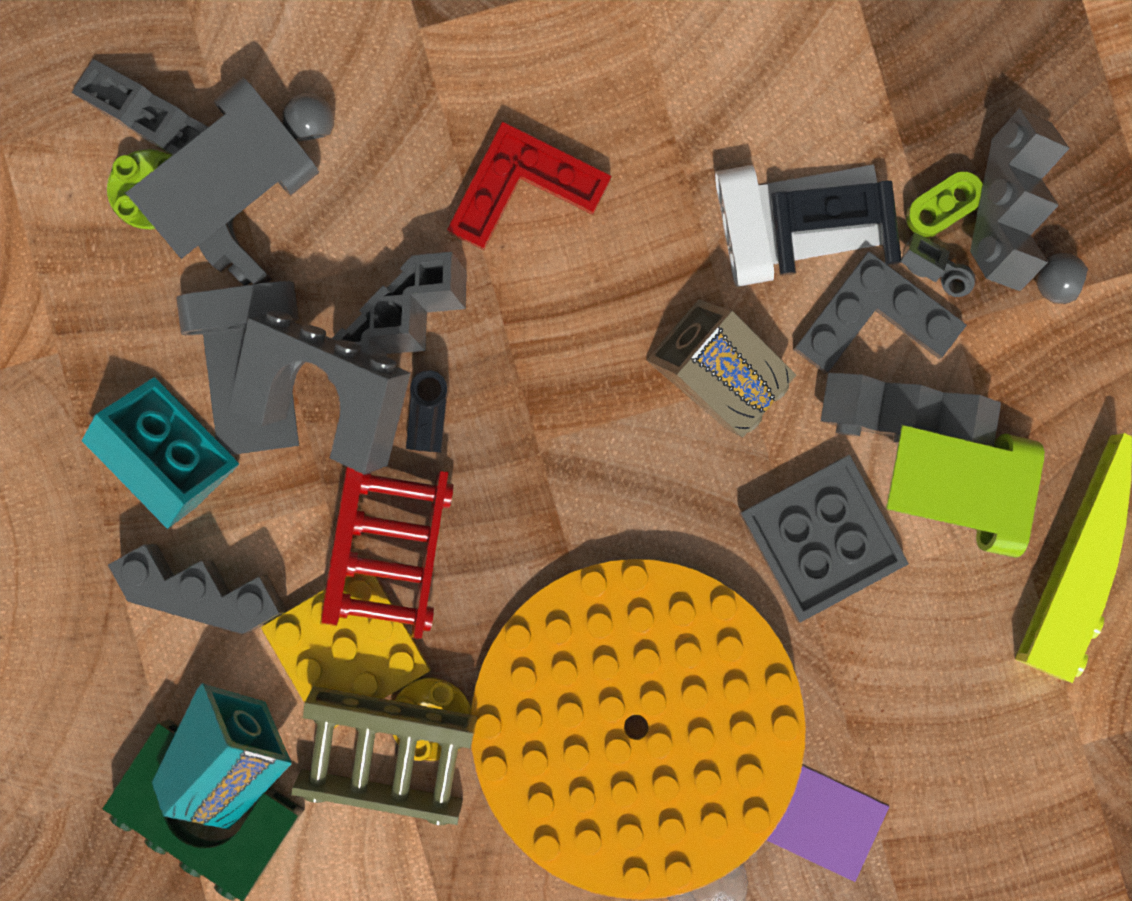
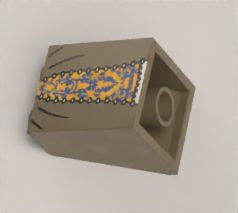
(722, 367)

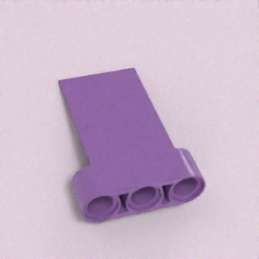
(829, 824)

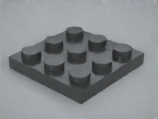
(824, 538)

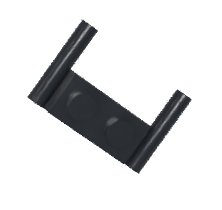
(834, 210)

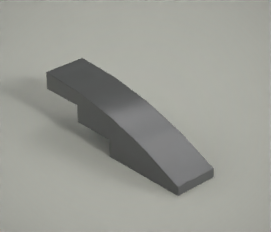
(137, 108)

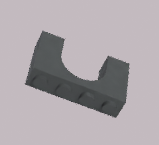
(367, 386)

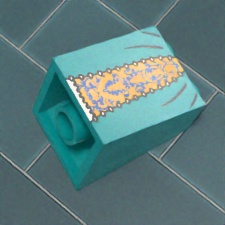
(220, 759)

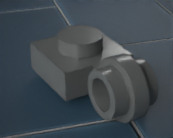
(931, 261)

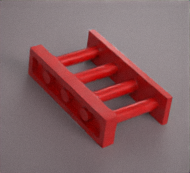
(346, 563)

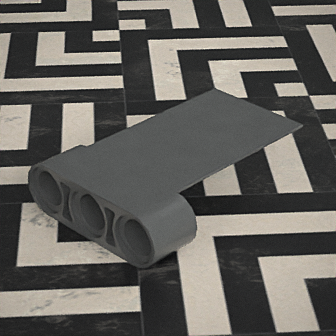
(222, 171)
(222, 321)

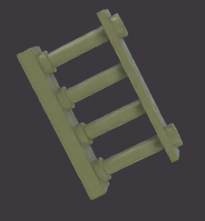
(410, 724)

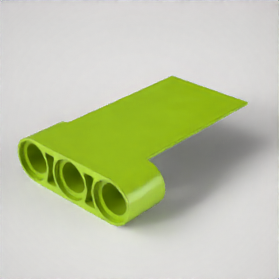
(970, 485)

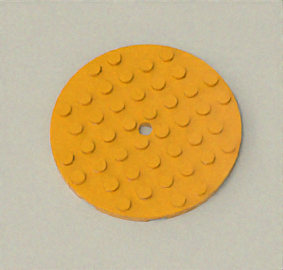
(652, 809)

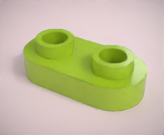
(943, 205)

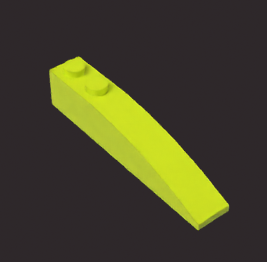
(1084, 571)

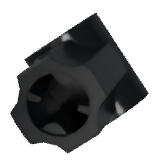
(427, 417)

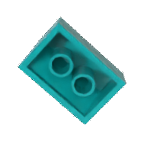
(159, 451)

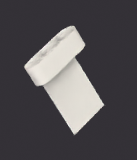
(750, 221)

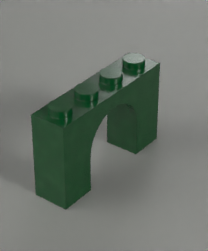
(229, 863)

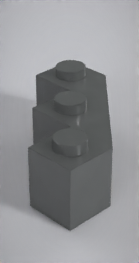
(1016, 199)
(397, 315)
(878, 407)
(195, 592)

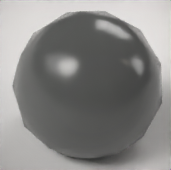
(308, 117)
(1061, 278)

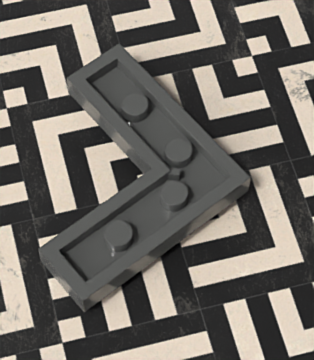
(880, 289)

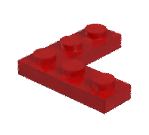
(522, 157)

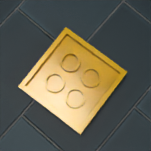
(353, 657)

